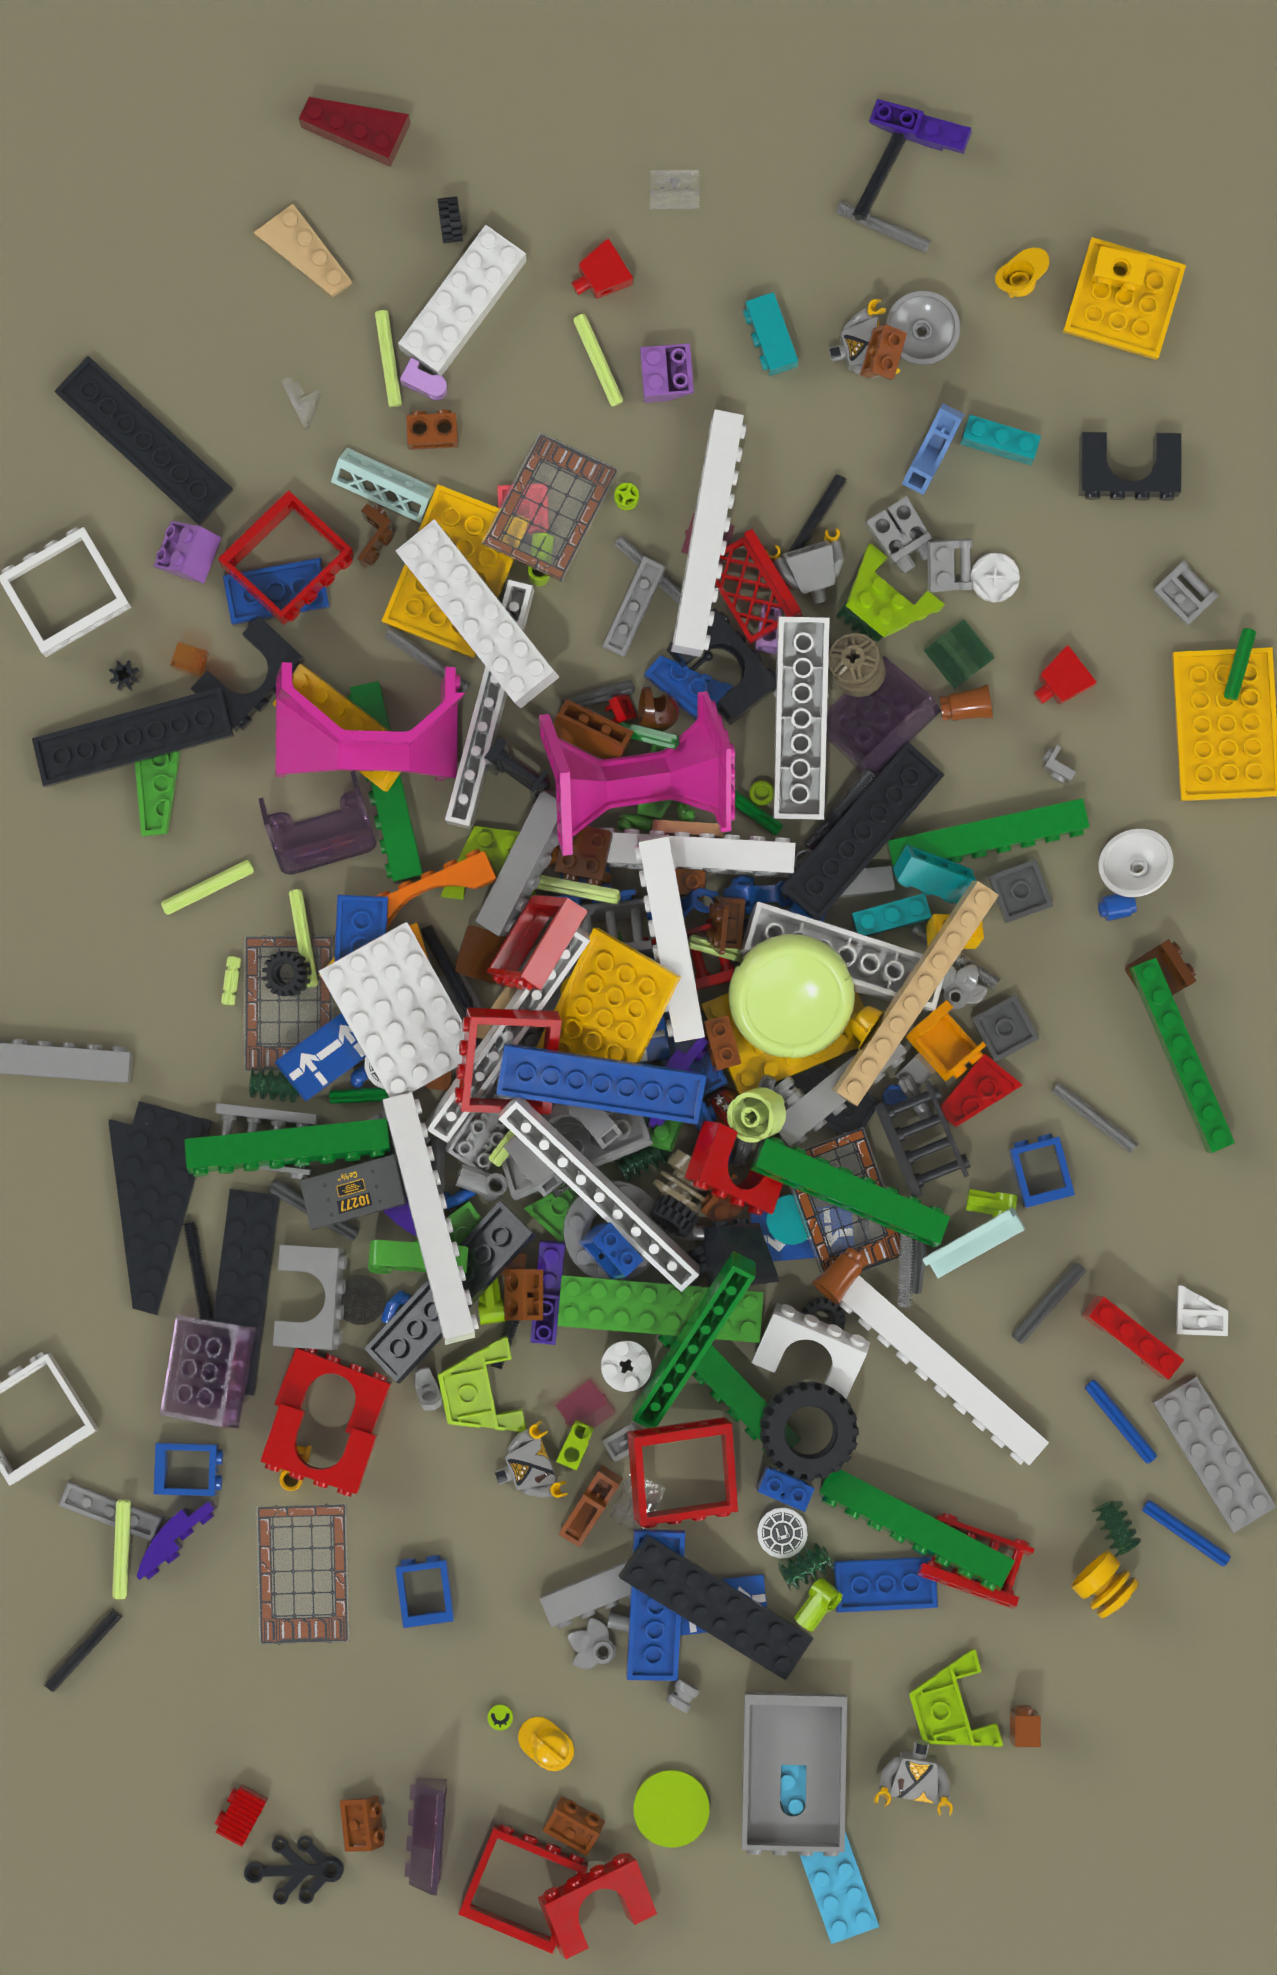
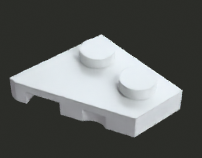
(1199, 1315)

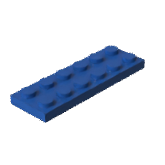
(652, 1626)

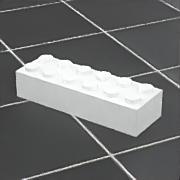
(462, 301)

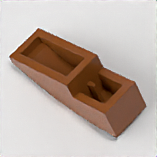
(590, 1506)

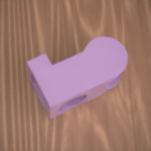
(428, 385)
(768, 643)

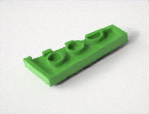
(155, 792)

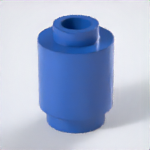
(1116, 907)

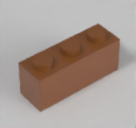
(591, 731)

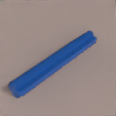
(1120, 1421)
(1186, 1533)

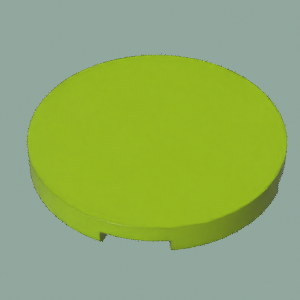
(671, 1808)

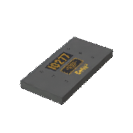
(353, 1192)

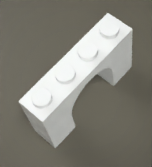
(789, 1325)

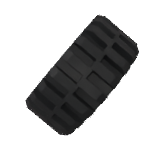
(843, 1435)

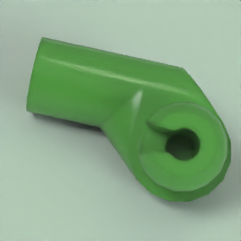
(685, 813)
(633, 820)

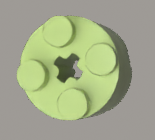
(757, 1114)

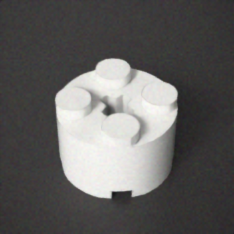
(612, 1369)

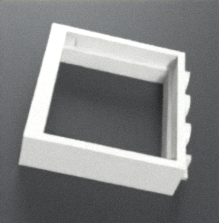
(82, 626)
(90, 1427)

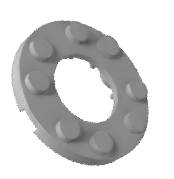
(577, 1225)

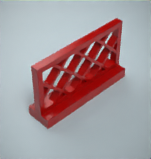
(773, 582)

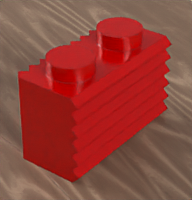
(241, 1815)

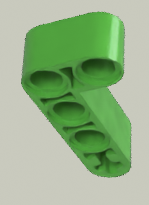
(403, 1256)

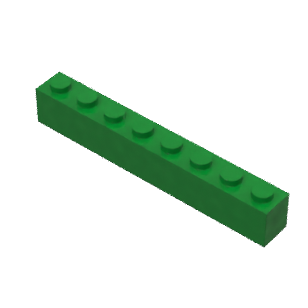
(391, 806)
(998, 833)
(1181, 1055)
(287, 1146)
(850, 1192)
(694, 1340)
(733, 1389)
(917, 1529)

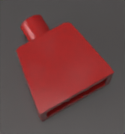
(602, 272)
(1064, 678)

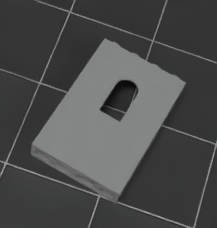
(794, 1731)

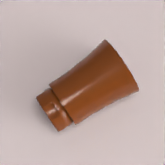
(967, 704)
(840, 1275)

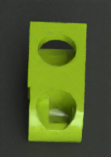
(575, 1445)

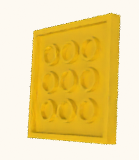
(1124, 319)

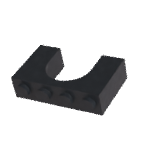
(1098, 480)
(275, 650)
(756, 679)

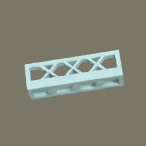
(385, 477)
(974, 1242)

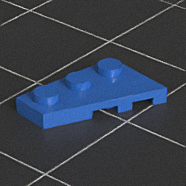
(684, 684)

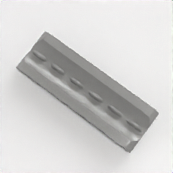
(483, 1131)

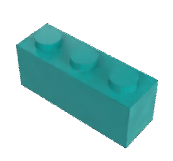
(770, 334)
(1000, 440)
(932, 874)
(891, 915)

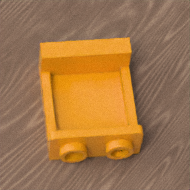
(944, 1043)

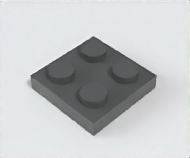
(1020, 891)
(1005, 1028)

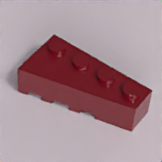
(359, 128)

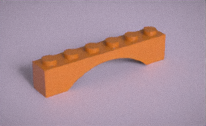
(470, 873)

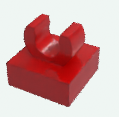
(622, 709)

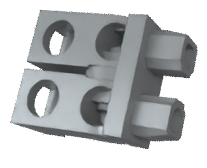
(905, 540)

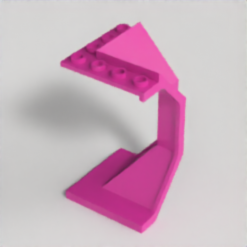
(314, 743)
(694, 773)

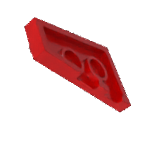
(978, 1090)

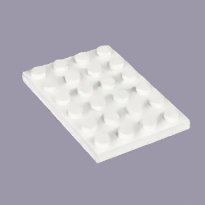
(397, 1010)

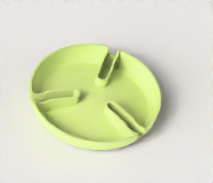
(791, 996)

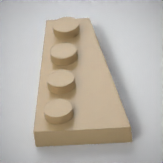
(302, 248)

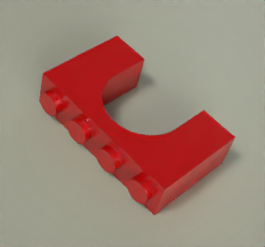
(710, 1171)
(1147, 1347)
(368, 1389)
(282, 1453)
(563, 1903)

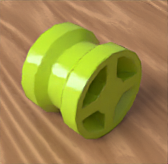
(628, 492)

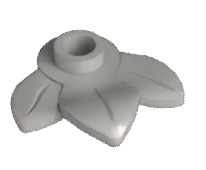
(965, 984)
(589, 1642)

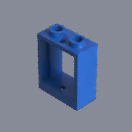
(1024, 1146)
(618, 1254)
(161, 1468)
(774, 1483)
(427, 1618)

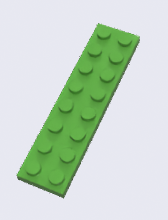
(648, 1308)

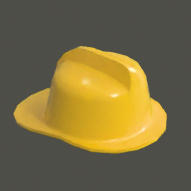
(1022, 272)
(864, 1022)
(546, 1744)

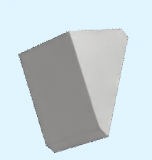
(918, 1069)
(617, 1443)

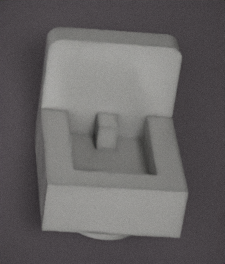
(1058, 771)

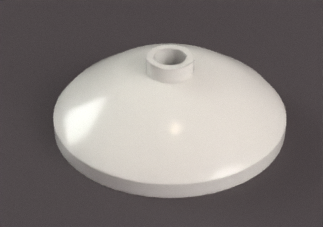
(1131, 852)

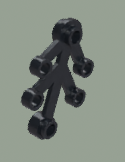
(298, 1869)

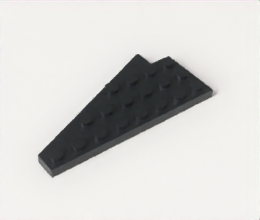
(153, 1194)

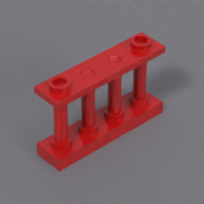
(703, 977)
(1004, 1597)

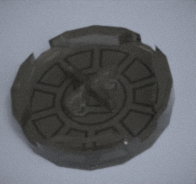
(363, 1300)

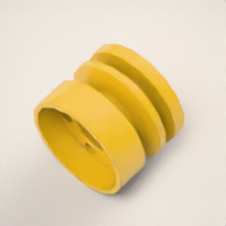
(1109, 1589)

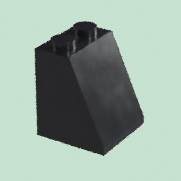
(742, 1238)

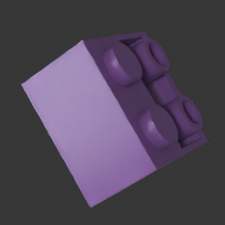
(666, 372)
(187, 551)

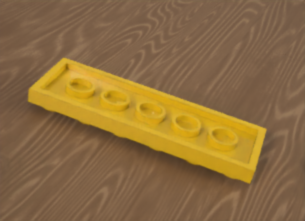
(342, 712)

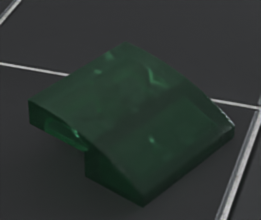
(959, 654)

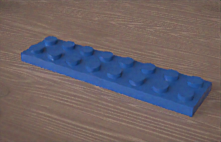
(601, 1083)

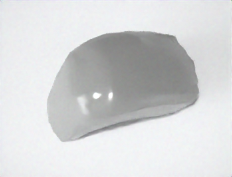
(427, 1389)

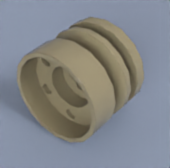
(865, 674)
(677, 1185)

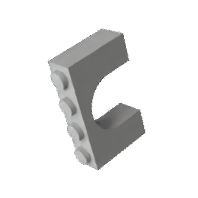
(539, 1173)
(328, 1267)

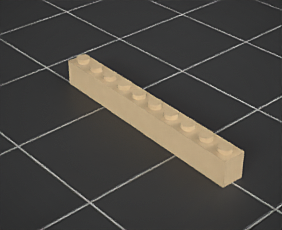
(915, 992)

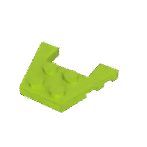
(880, 603)
(495, 842)
(469, 1394)
(941, 1709)

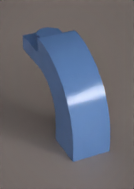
(933, 449)

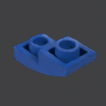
(706, 1114)

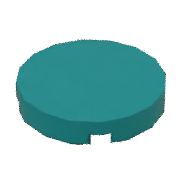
(786, 1222)

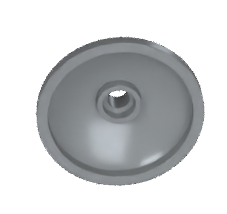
(934, 315)

